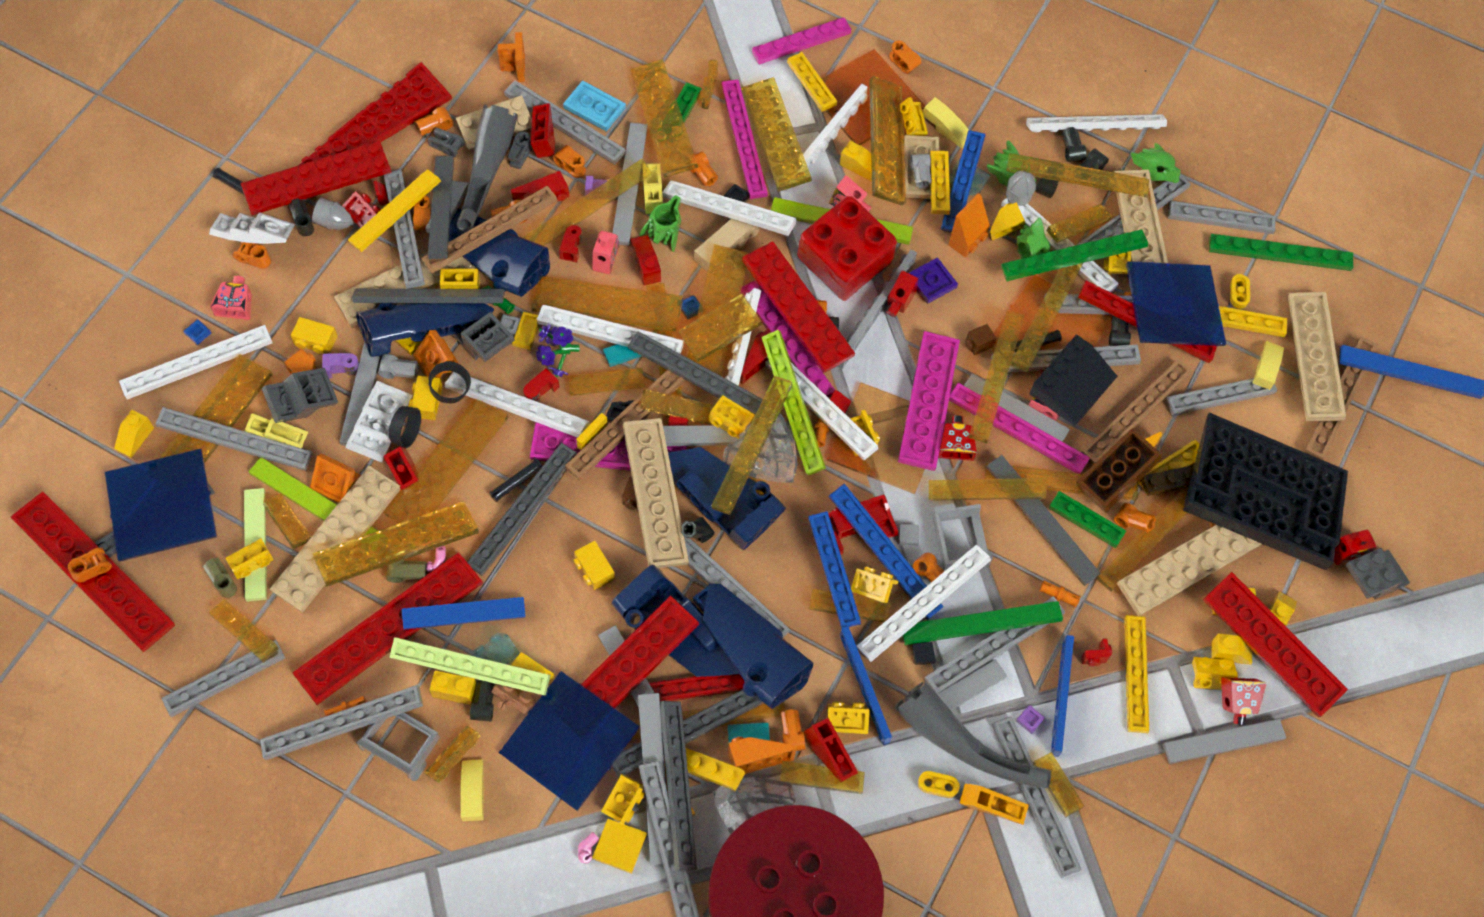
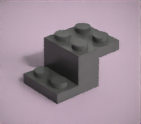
(484, 337)
(299, 395)
(1377, 573)

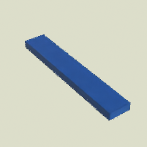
(964, 177)
(834, 570)
(463, 613)
(865, 685)
(1062, 696)

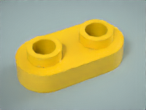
(1240, 292)
(938, 784)

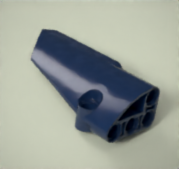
(507, 259)
(414, 321)
(700, 478)
(755, 647)
(699, 650)

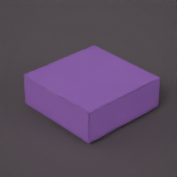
(1030, 719)

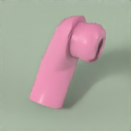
(439, 559)
(585, 849)

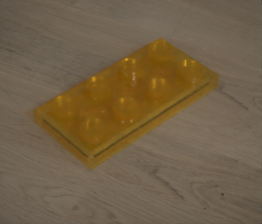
(720, 327)

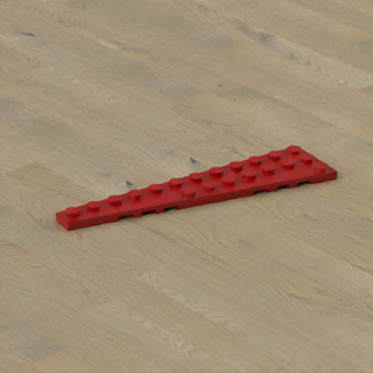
(395, 110)

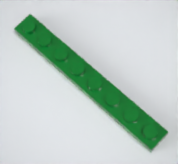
(1281, 252)
(1074, 255)

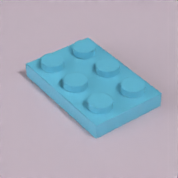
(594, 105)

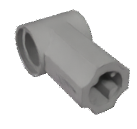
(921, 166)
(392, 366)

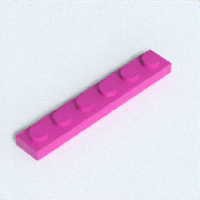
(801, 40)

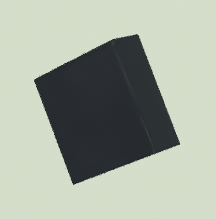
(737, 193)
(923, 653)

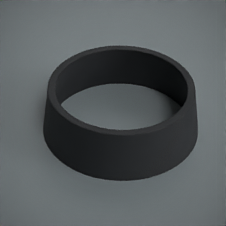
(454, 367)
(412, 427)

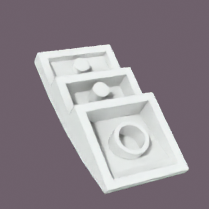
(248, 229)
(372, 427)

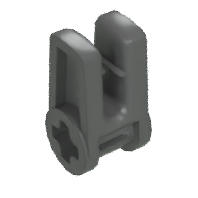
(446, 142)
(520, 150)

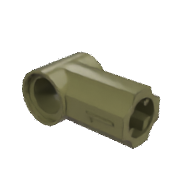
(406, 570)
(220, 577)

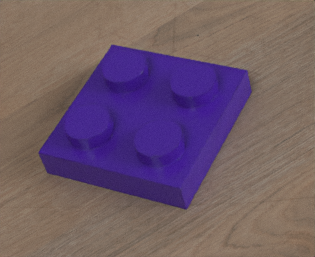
(934, 280)

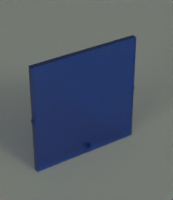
(1175, 304)
(160, 504)
(569, 740)

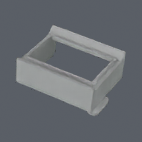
(950, 512)
(418, 764)

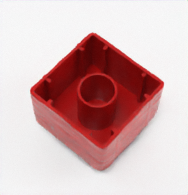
(846, 247)

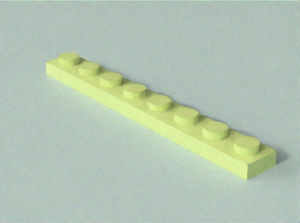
(470, 666)

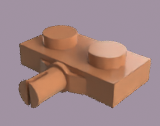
(514, 697)

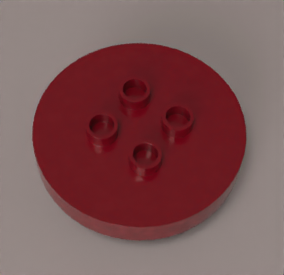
(795, 866)

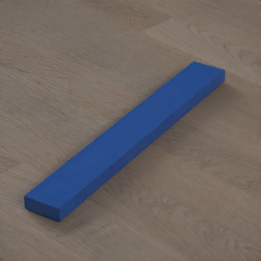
(1411, 371)
(879, 543)

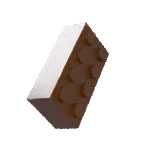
(1119, 470)

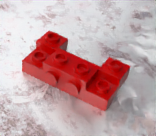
(878, 510)

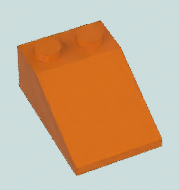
(970, 227)
(758, 754)

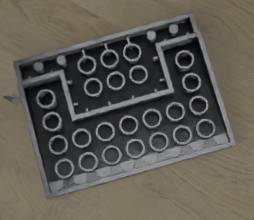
(1267, 492)

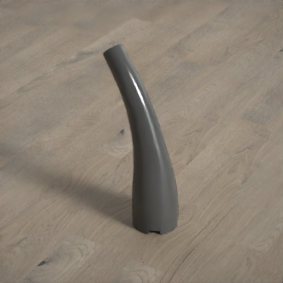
(491, 145)
(939, 725)

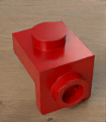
(1097, 657)

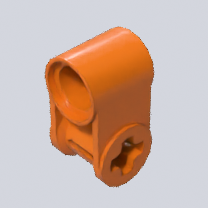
(906, 58)
(570, 161)
(422, 213)
(253, 255)
(90, 564)

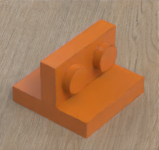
(513, 57)
(433, 352)
(332, 478)

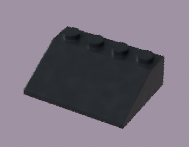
(1074, 381)

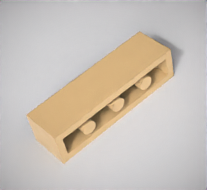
(731, 235)

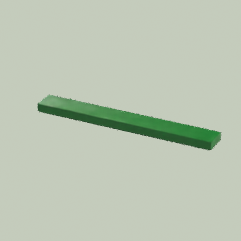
(984, 623)

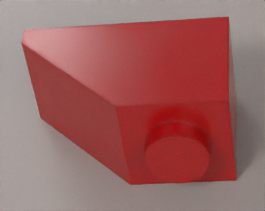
(402, 467)

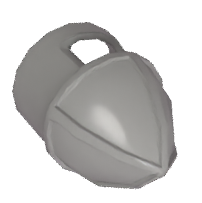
(1021, 188)
(331, 215)

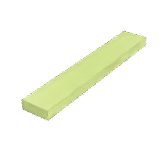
(254, 530)

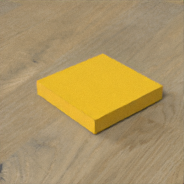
(619, 846)

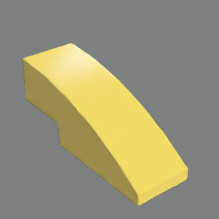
(946, 122)
(653, 189)
(1268, 365)
(279, 432)
(472, 790)

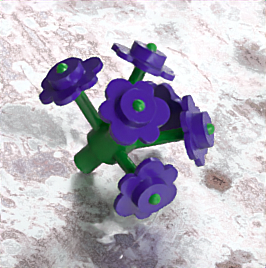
(556, 336)

